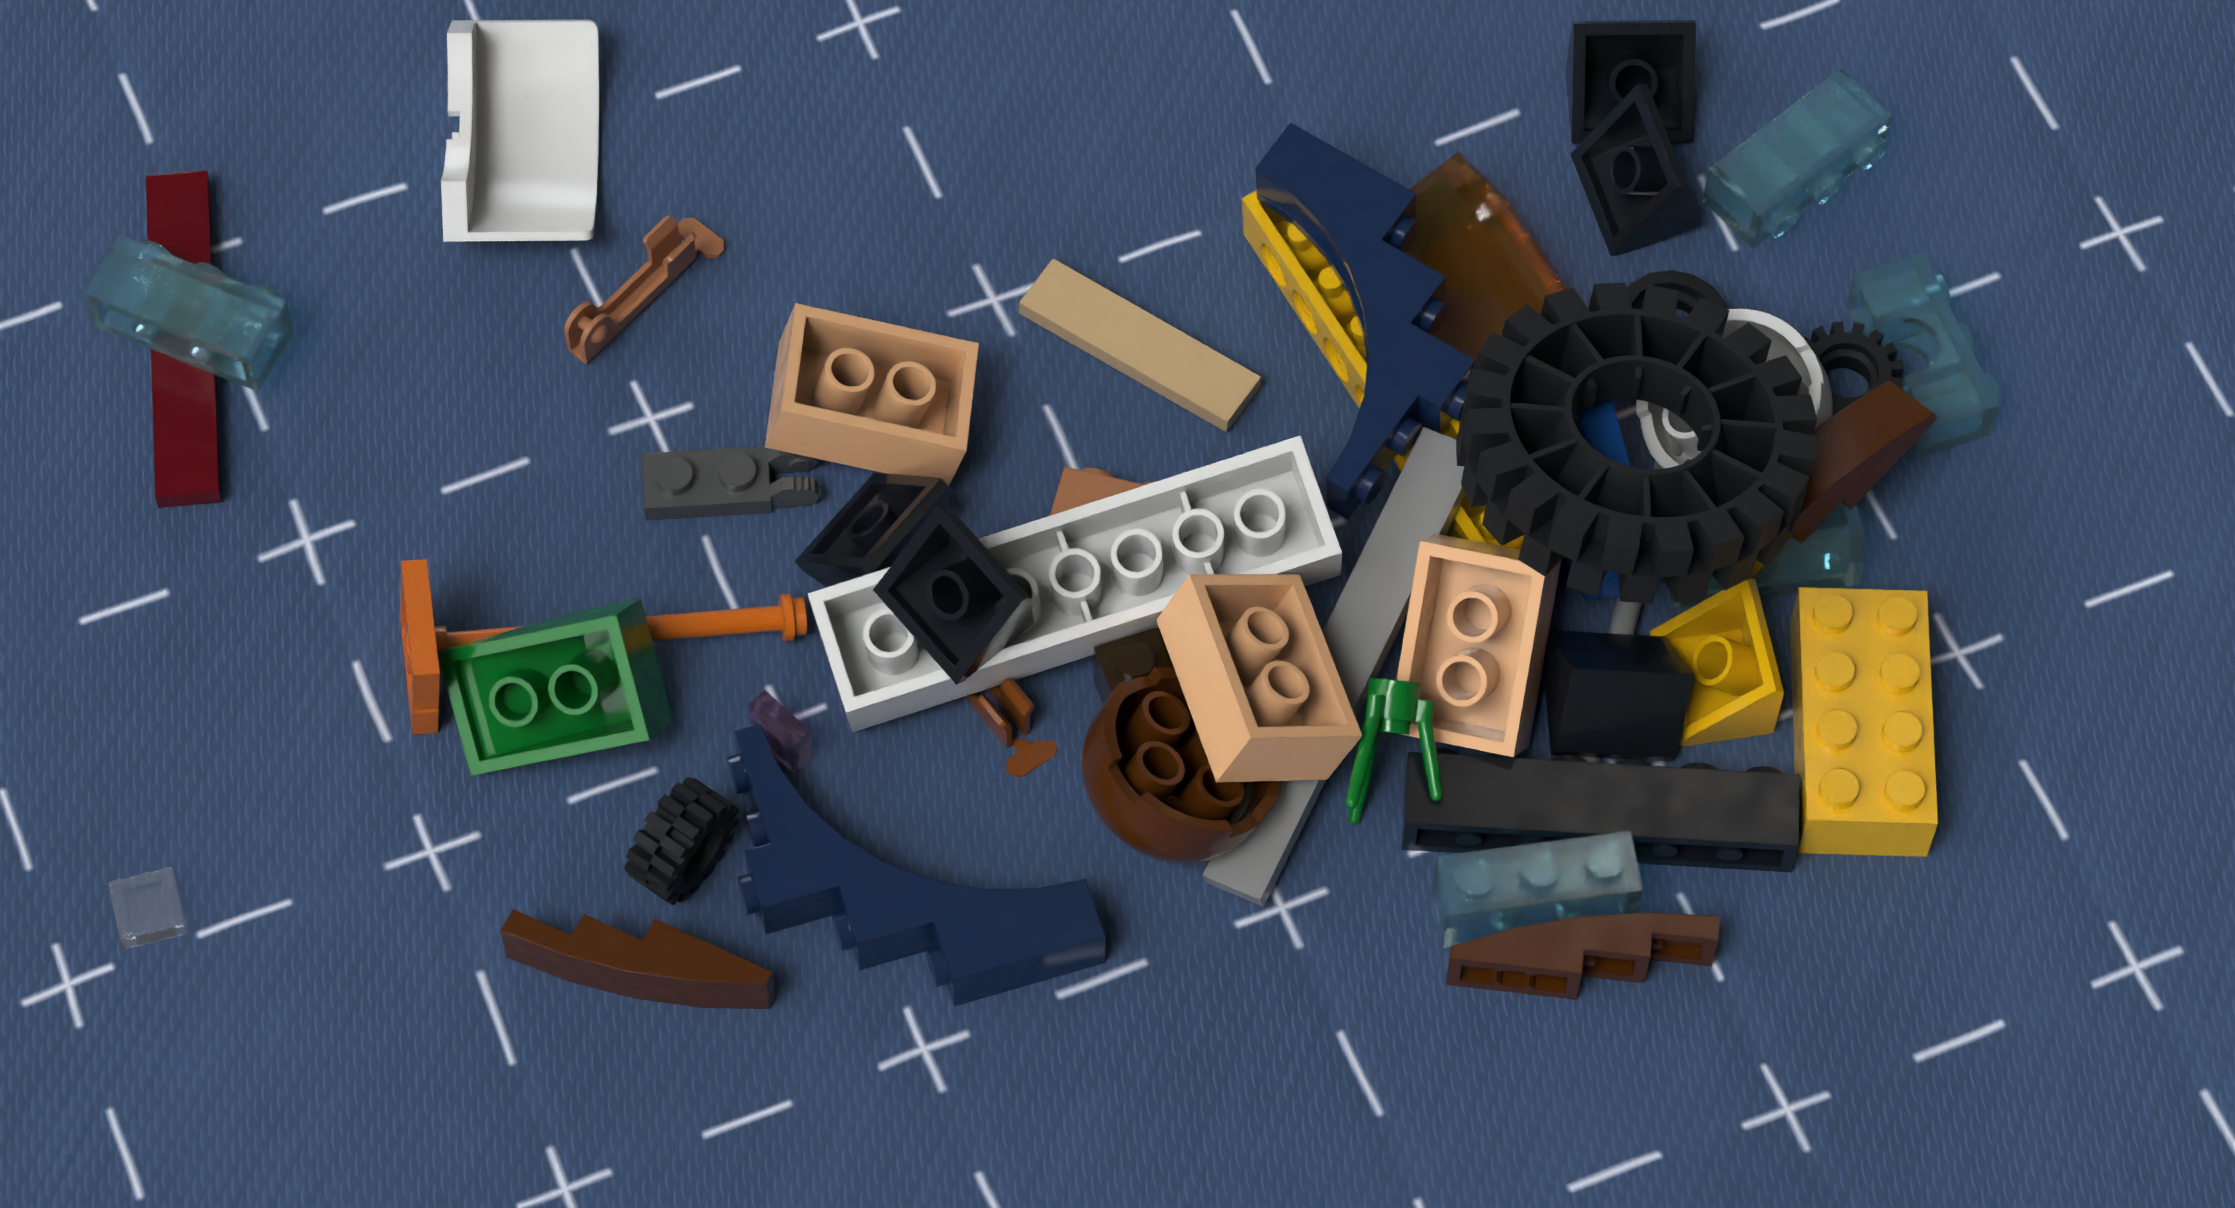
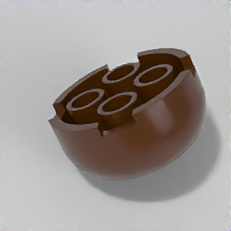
(1155, 780)

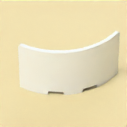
(525, 131)

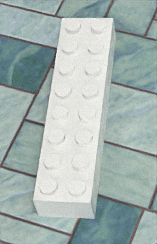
(1092, 576)

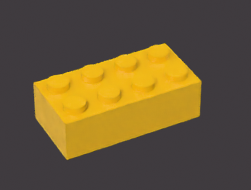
(1863, 721)

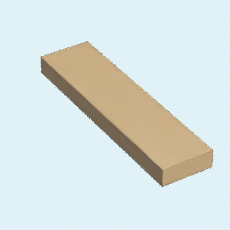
(1139, 345)

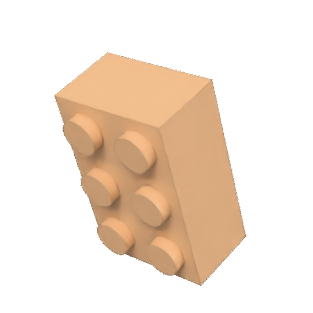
(871, 394)
(1477, 642)
(1258, 677)

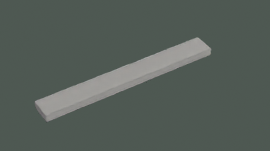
(1359, 641)

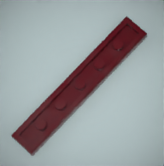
(183, 394)

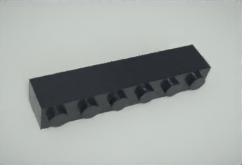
(1673, 812)

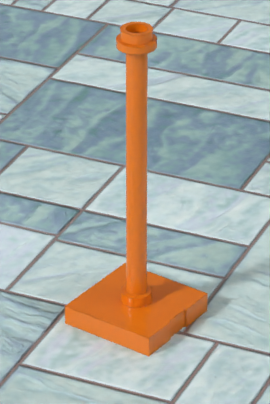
(423, 640)

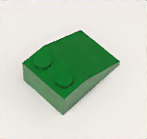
(557, 688)

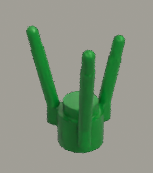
(1391, 710)

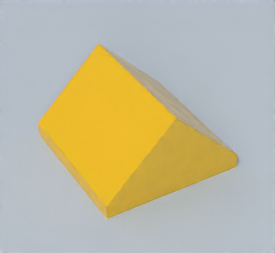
(1733, 666)

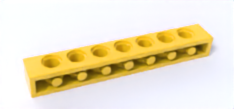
(1331, 321)

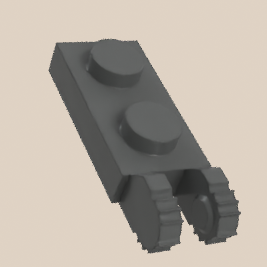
(724, 482)

